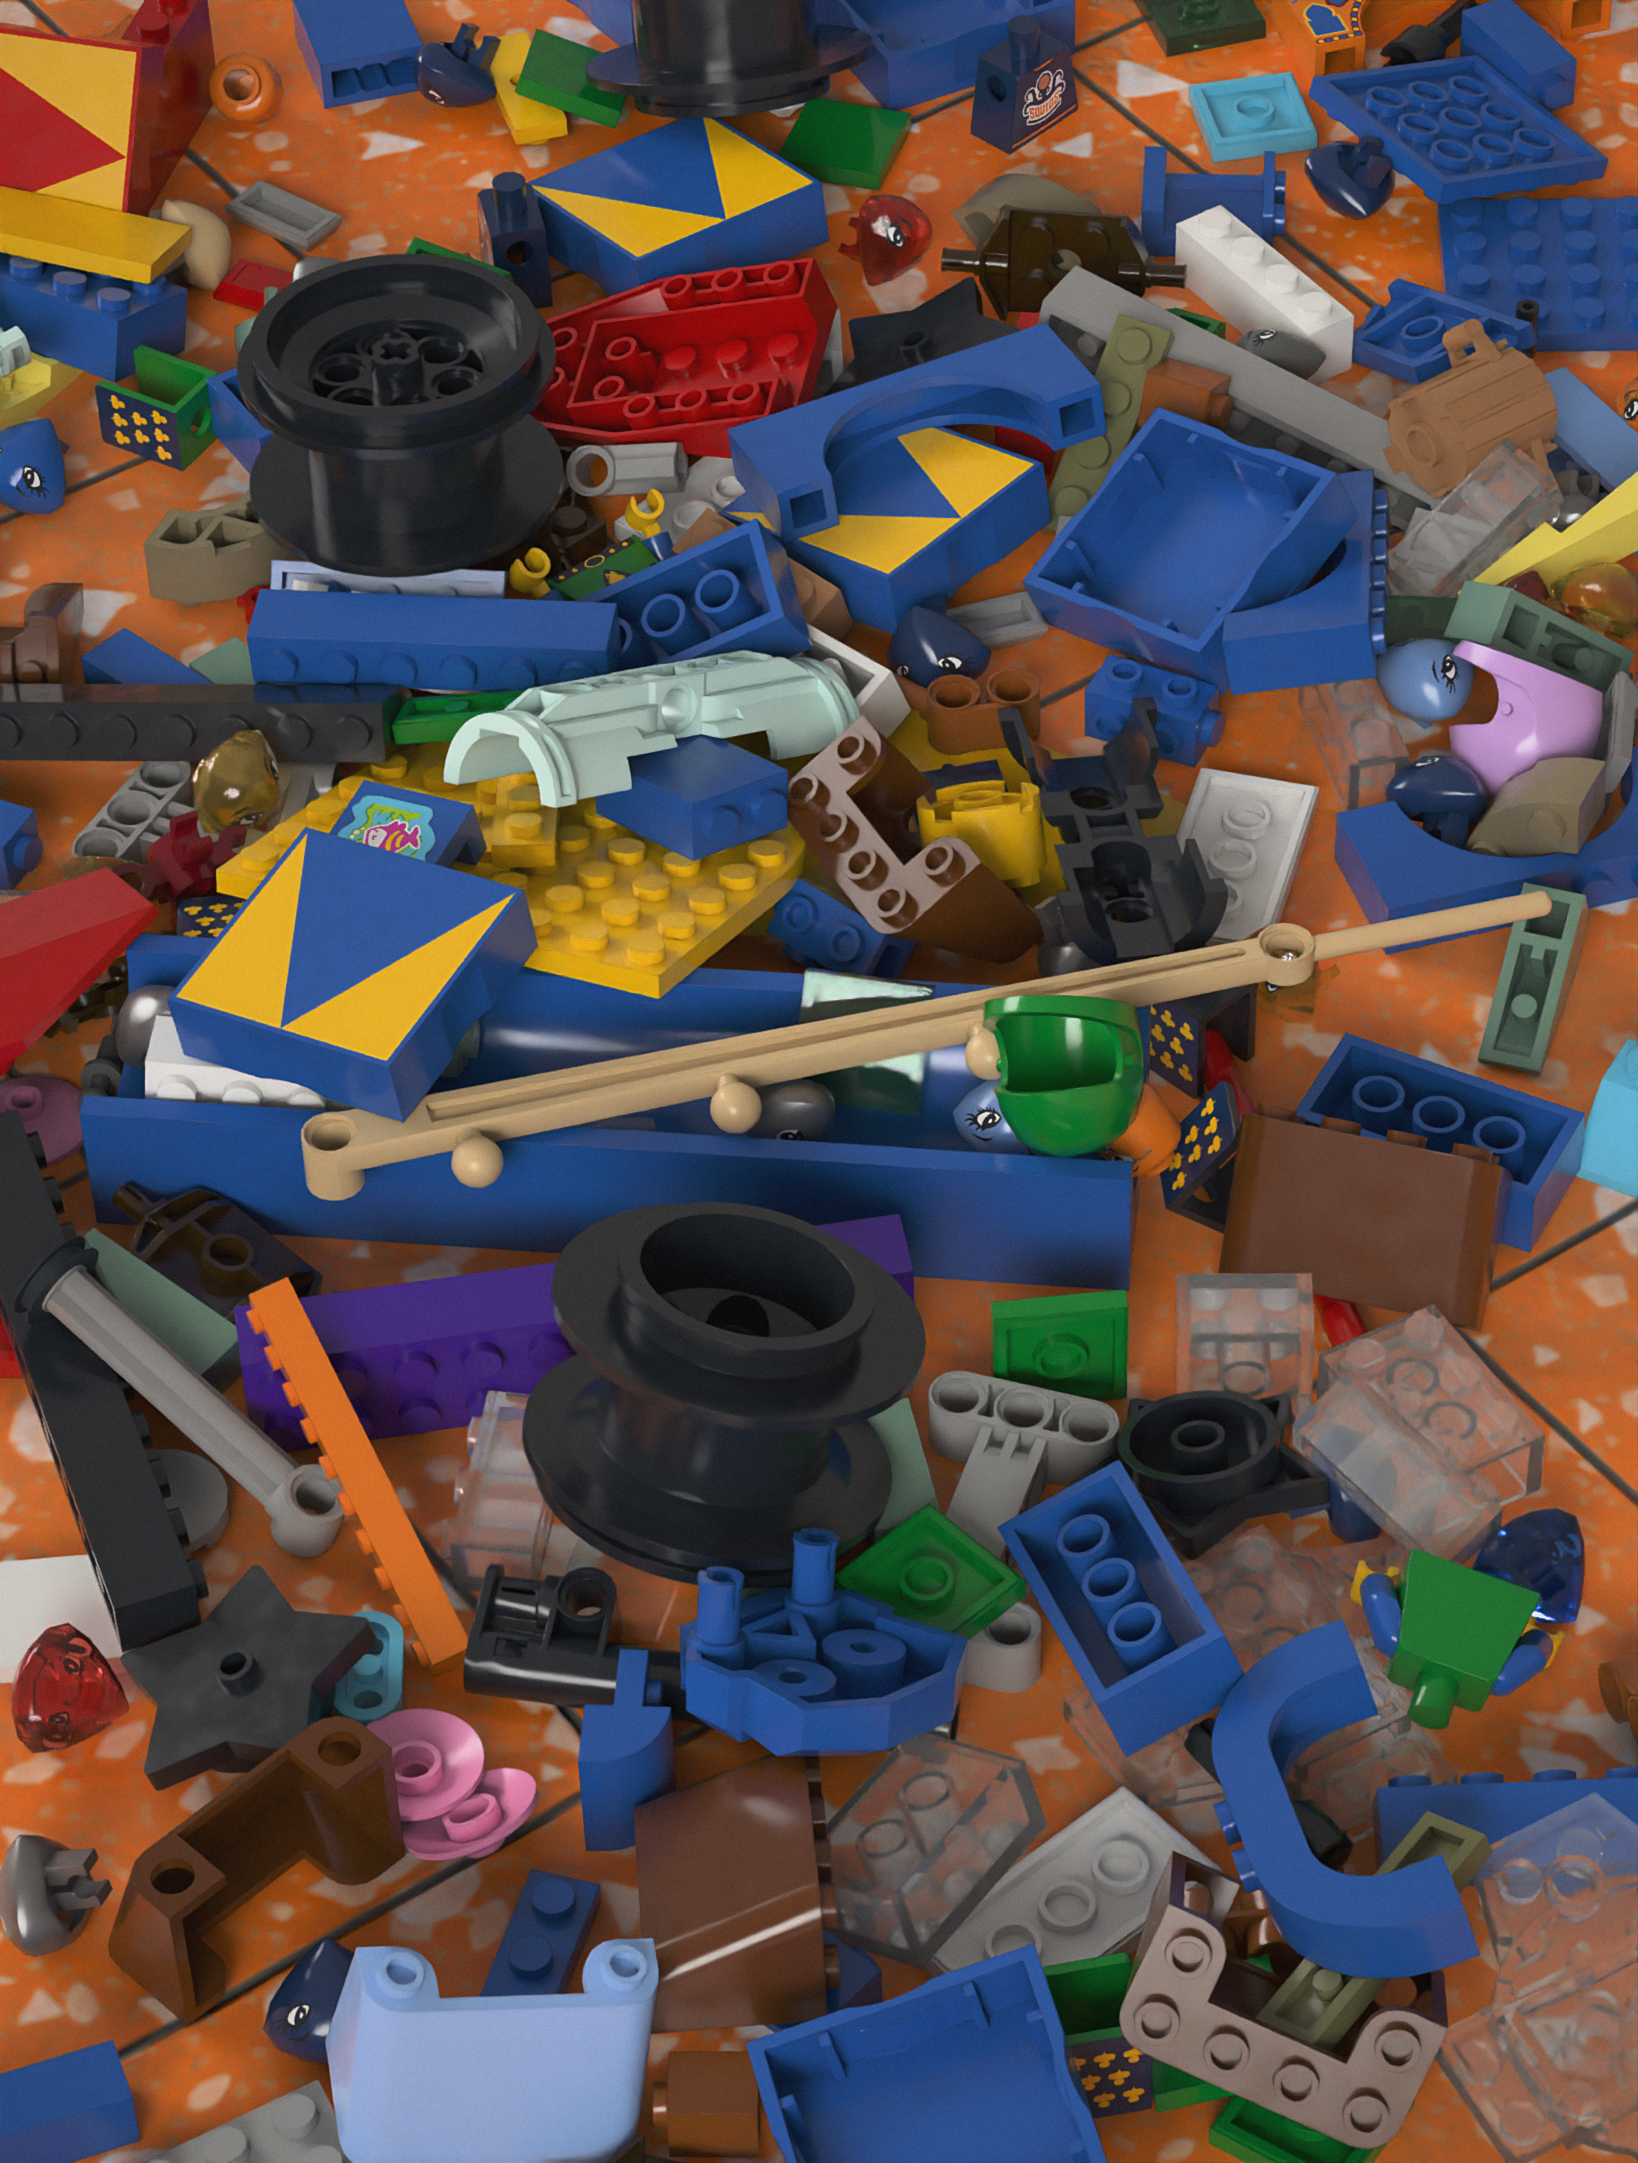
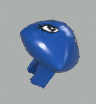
(32, 467)

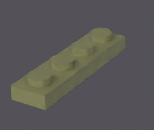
(1122, 371)
(1324, 2003)

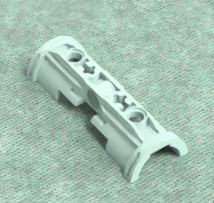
(586, 728)

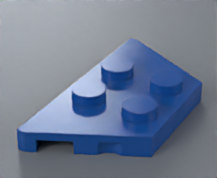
(1408, 332)

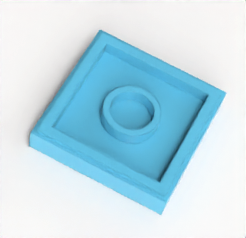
(1252, 116)

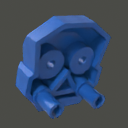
(815, 1663)

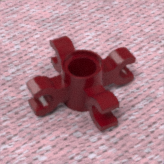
(182, 863)

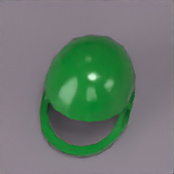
(1067, 1070)

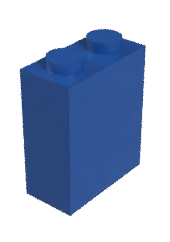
(357, 48)
(700, 797)

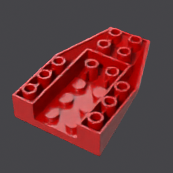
(689, 356)
(58, 947)

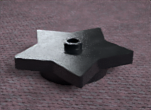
(916, 336)
(1213, 1463)
(242, 1680)

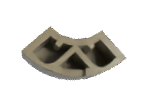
(1026, 191)
(210, 554)
(1543, 810)

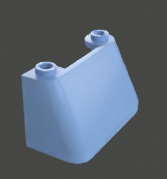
(490, 2072)

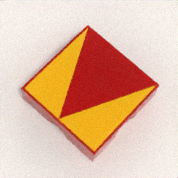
(78, 116)

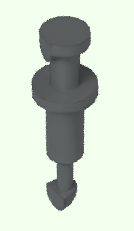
(103, 1073)

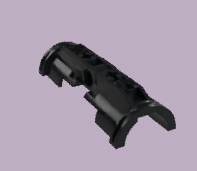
(1124, 890)

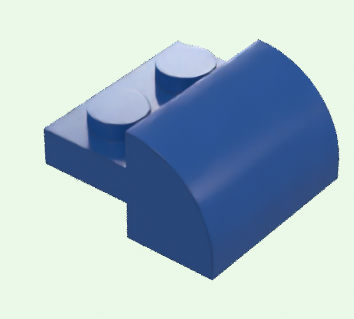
(624, 1755)

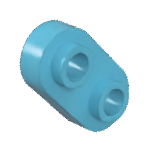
(375, 1680)

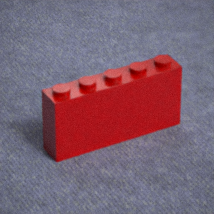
(186, 76)

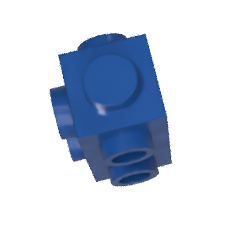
(1185, 714)
(831, 931)

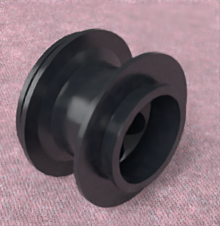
(726, 57)
(401, 416)
(719, 1389)

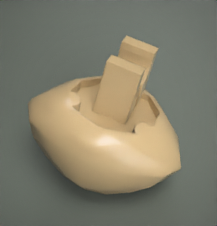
(210, 250)

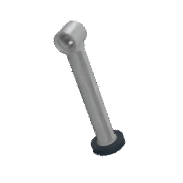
(65, 1289)

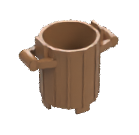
(1468, 411)

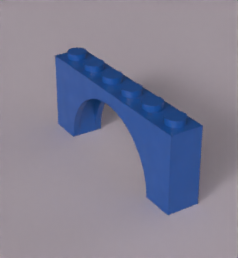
(1011, 382)
(1329, 628)
(1408, 873)

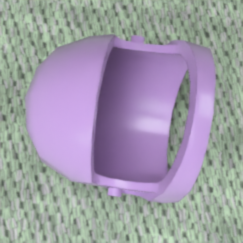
(1535, 720)

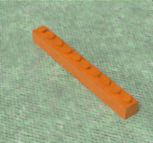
(363, 1482)

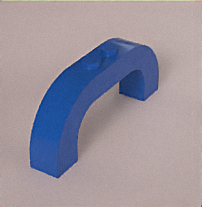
(1343, 1922)

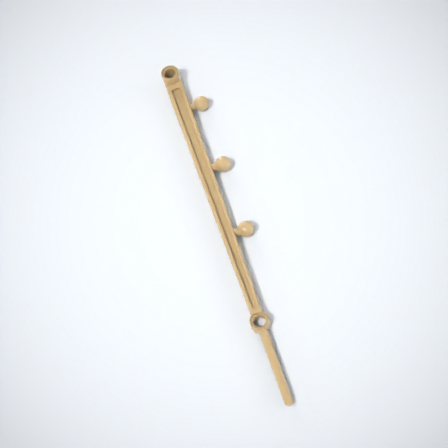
(473, 1118)

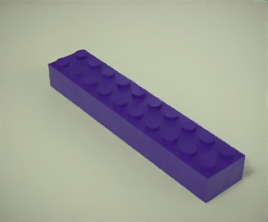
(434, 1347)

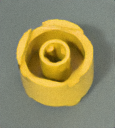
(996, 824)

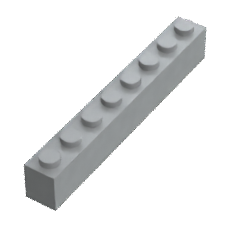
(1269, 403)

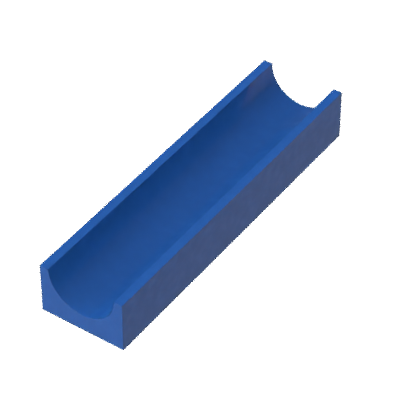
(957, 1206)

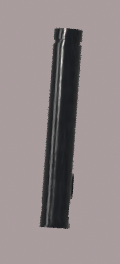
(539, 1650)

